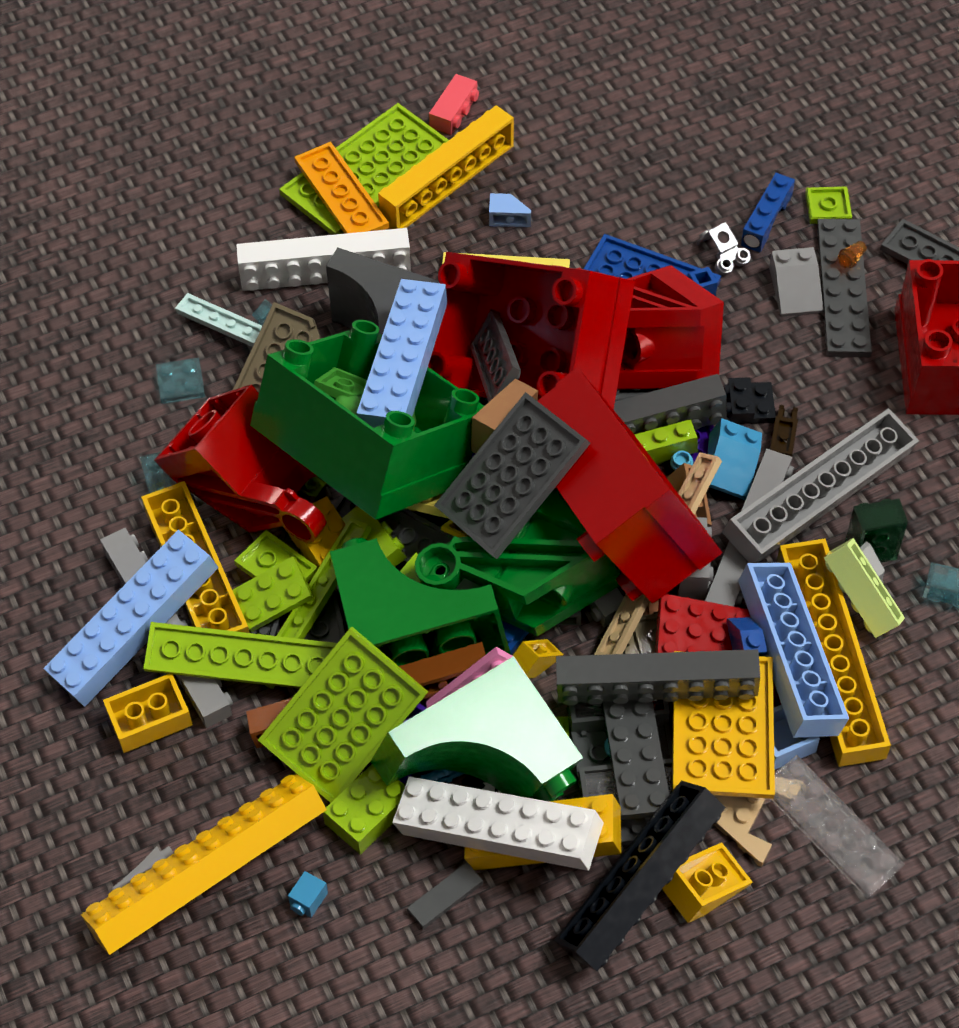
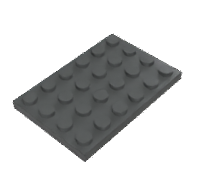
(512, 475)

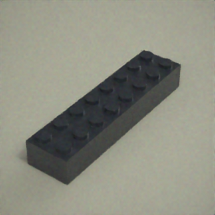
(640, 875)

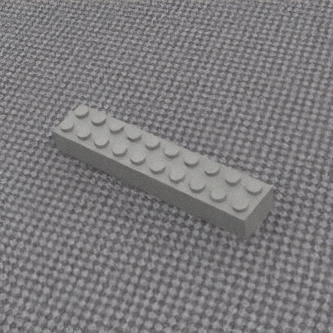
(819, 487)

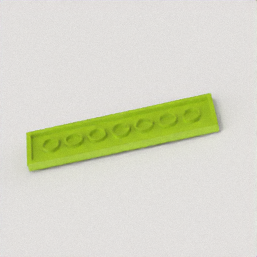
(233, 655)

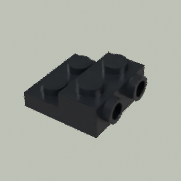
(749, 401)

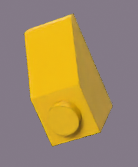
(536, 656)

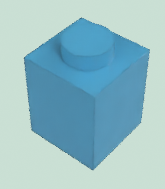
(307, 894)

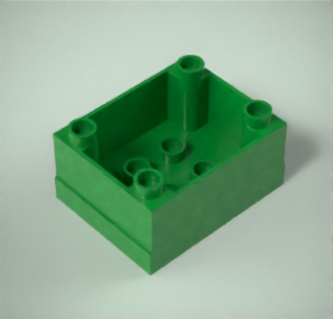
(370, 466)

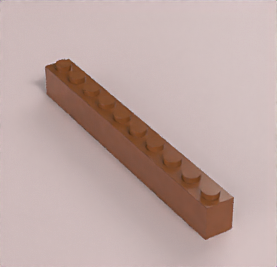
(430, 672)

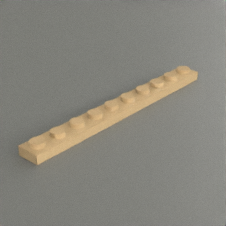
(631, 611)

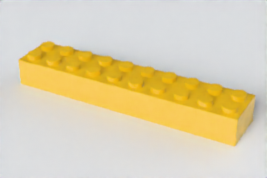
(864, 734)
(202, 862)

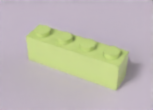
(863, 588)

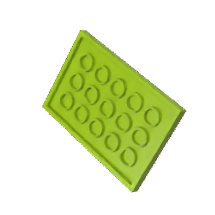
(342, 715)

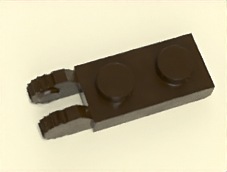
(784, 432)

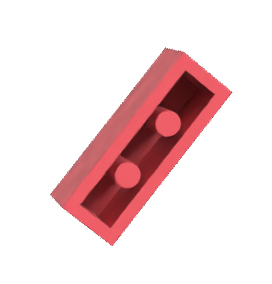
(453, 104)

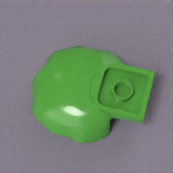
(345, 388)

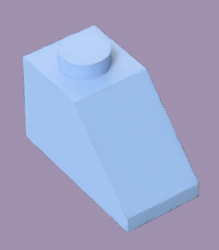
(508, 211)

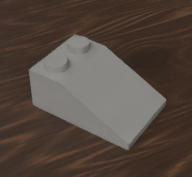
(796, 281)

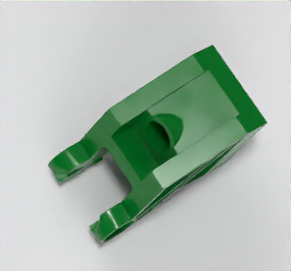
(536, 578)

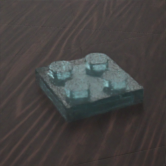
(180, 380)

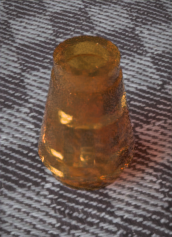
(851, 255)

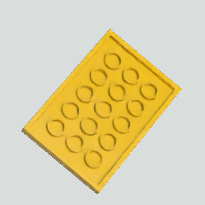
(727, 742)

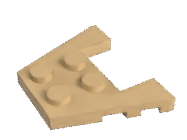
(737, 822)

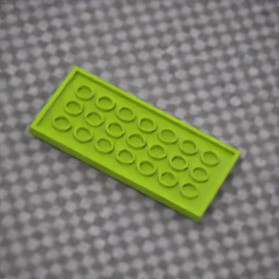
(376, 158)

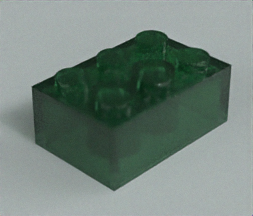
(880, 525)

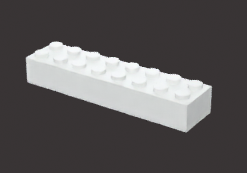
(305, 259)
(499, 823)

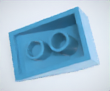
(739, 452)

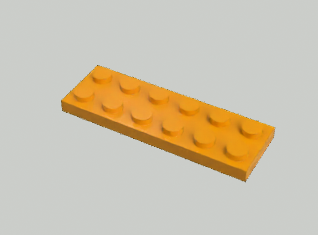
(340, 190)

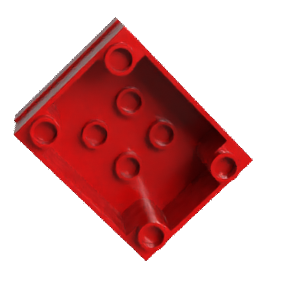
(550, 314)
(929, 337)
(626, 498)

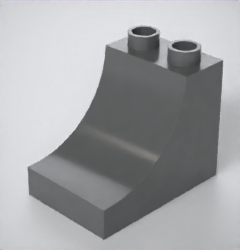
(363, 288)

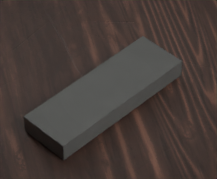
(445, 895)

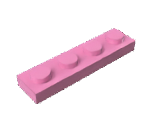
(485, 664)

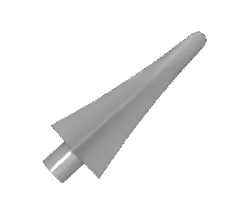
(145, 865)

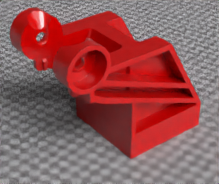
(670, 331)
(241, 469)

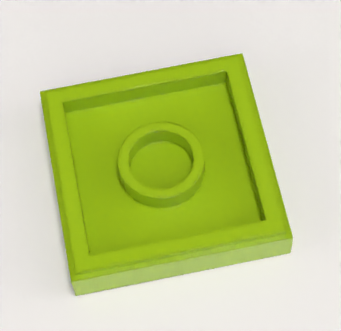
(828, 203)

